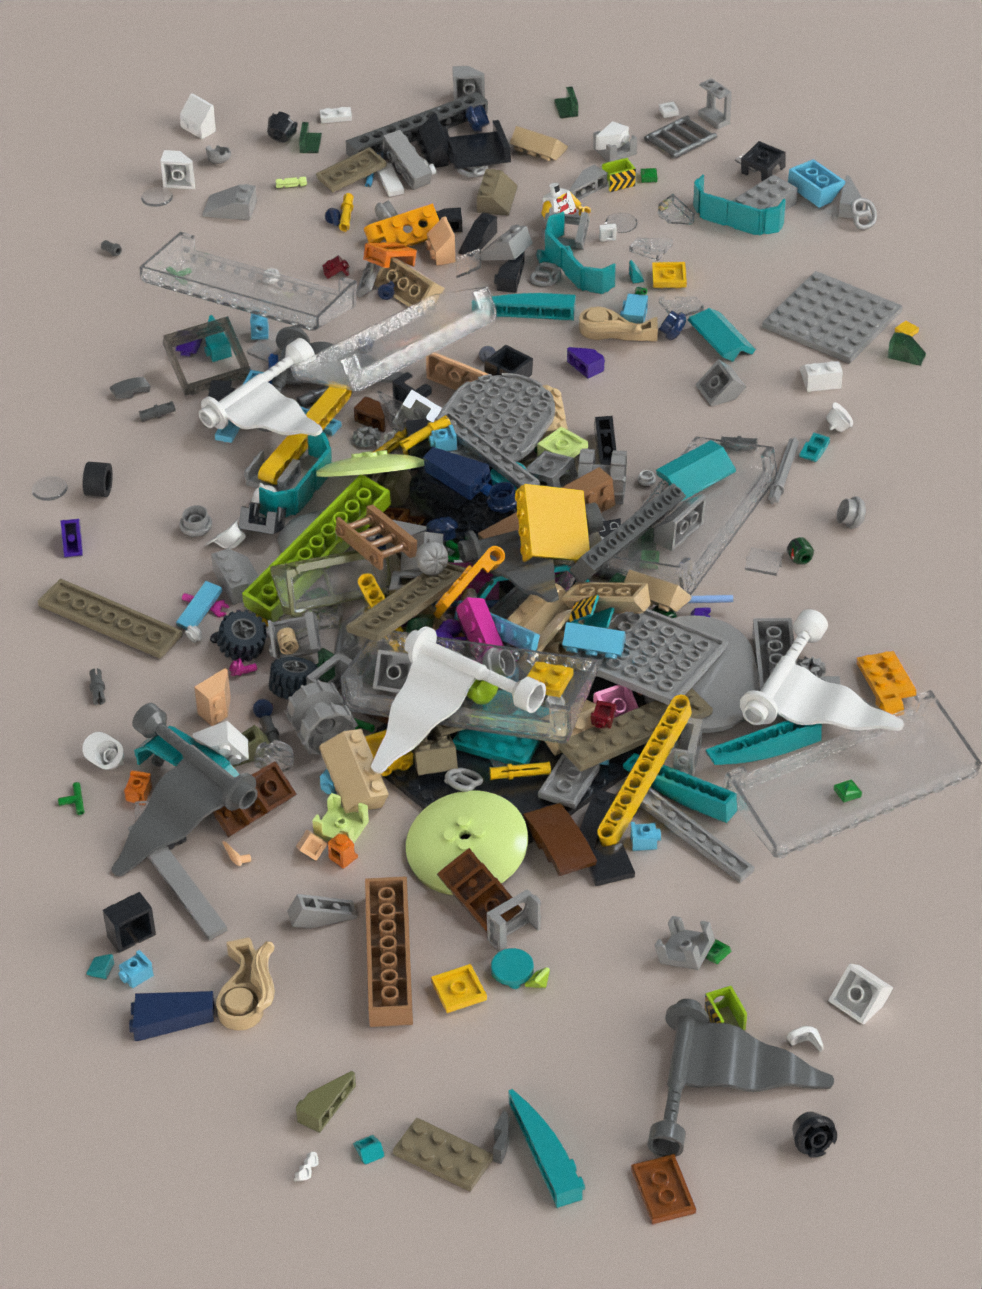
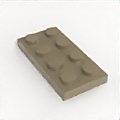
(351, 169)
(443, 1154)

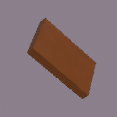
(663, 1189)

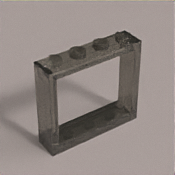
(199, 332)

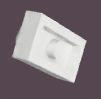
(335, 115)

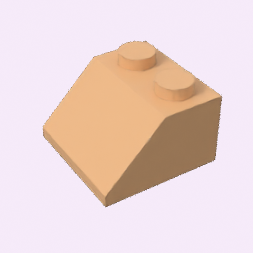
(441, 243)
(213, 697)

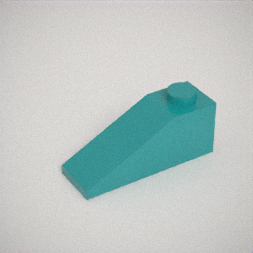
(217, 345)

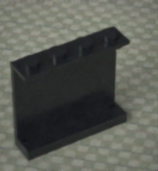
(479, 148)

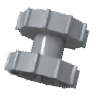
(616, 470)
(318, 714)

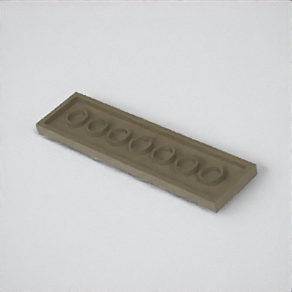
(404, 604)
(110, 618)
(626, 733)

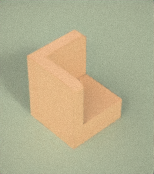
(311, 845)

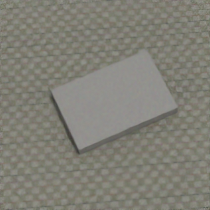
(567, 783)

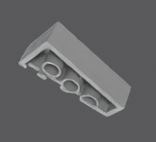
(405, 159)

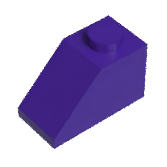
(189, 348)
(586, 361)
(72, 537)

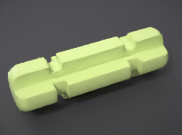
(291, 182)

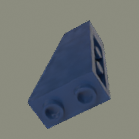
(457, 471)
(169, 1012)

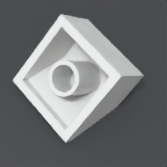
(198, 117)
(177, 170)
(822, 376)
(226, 741)
(860, 993)

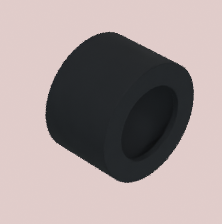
(97, 479)

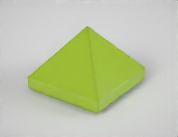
(538, 979)

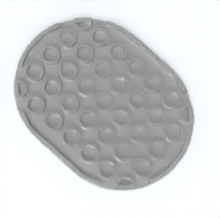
(505, 411)
(727, 677)

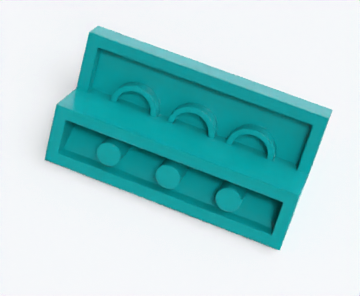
(720, 333)
(697, 468)

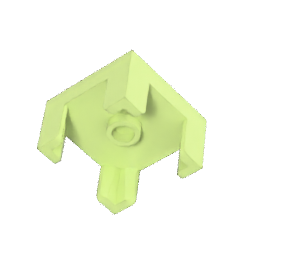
(562, 443)
(337, 821)

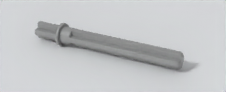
(777, 487)

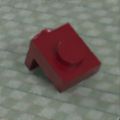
(334, 266)
(603, 714)

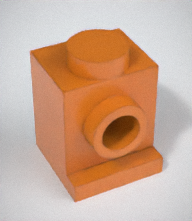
(138, 786)
(344, 847)

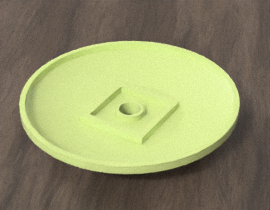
(369, 463)
(494, 828)

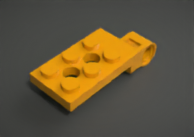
(392, 227)
(467, 576)
(887, 692)

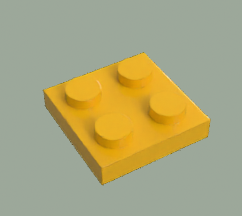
(669, 274)
(553, 676)
(458, 988)

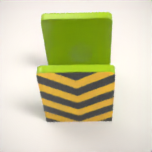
(620, 174)
(730, 999)

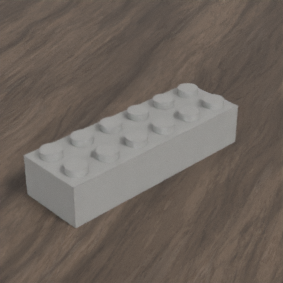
(770, 642)

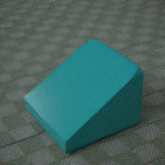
(634, 273)
(101, 966)
(369, 1149)

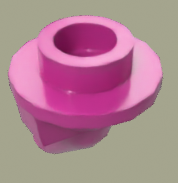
(238, 668)

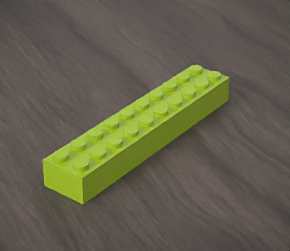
(317, 541)

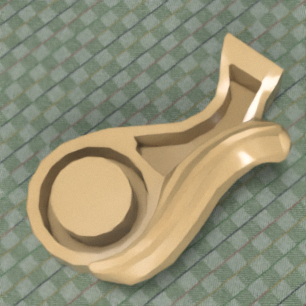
(603, 323)
(251, 987)

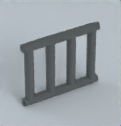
(676, 126)

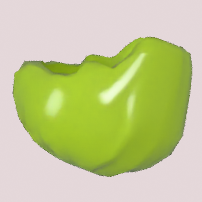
(482, 692)

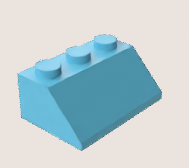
(815, 182)
(593, 640)

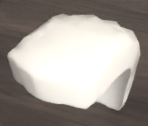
(805, 1033)

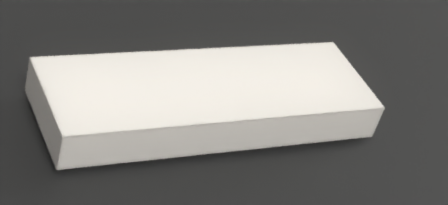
(390, 181)

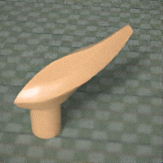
(235, 857)

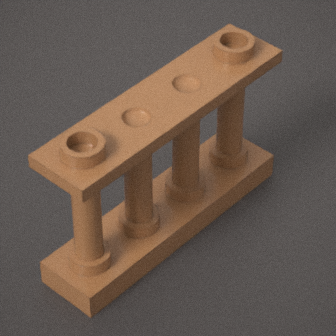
(381, 524)

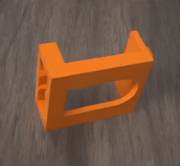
(381, 254)

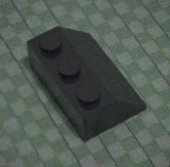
(433, 142)

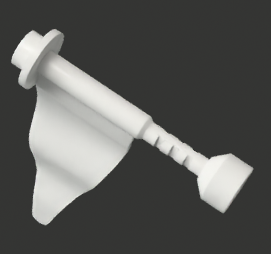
(261, 404)
(436, 691)
(805, 697)

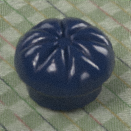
(477, 118)
(673, 325)
(502, 497)
(443, 526)

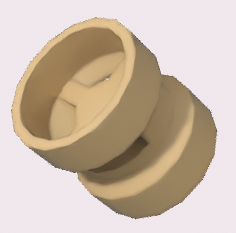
(287, 641)

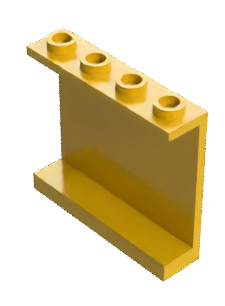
(551, 522)

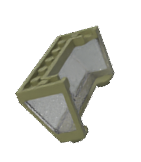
(325, 581)

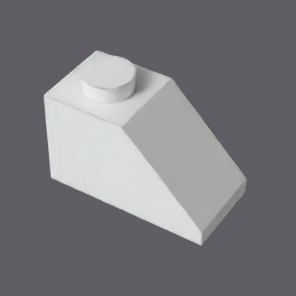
(613, 134)

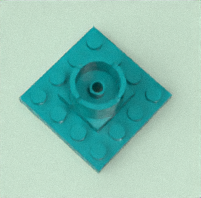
(496, 746)

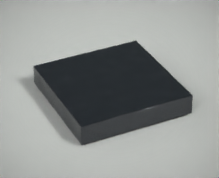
(611, 865)

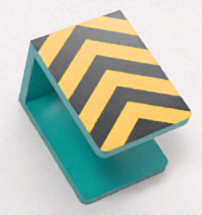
(584, 610)

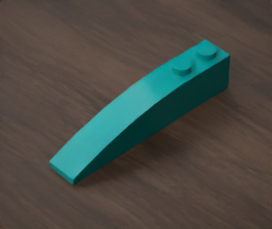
(536, 306)
(765, 743)
(692, 792)
(548, 1153)

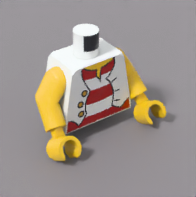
(562, 201)

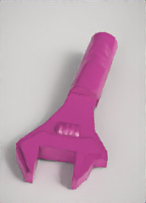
(216, 607)

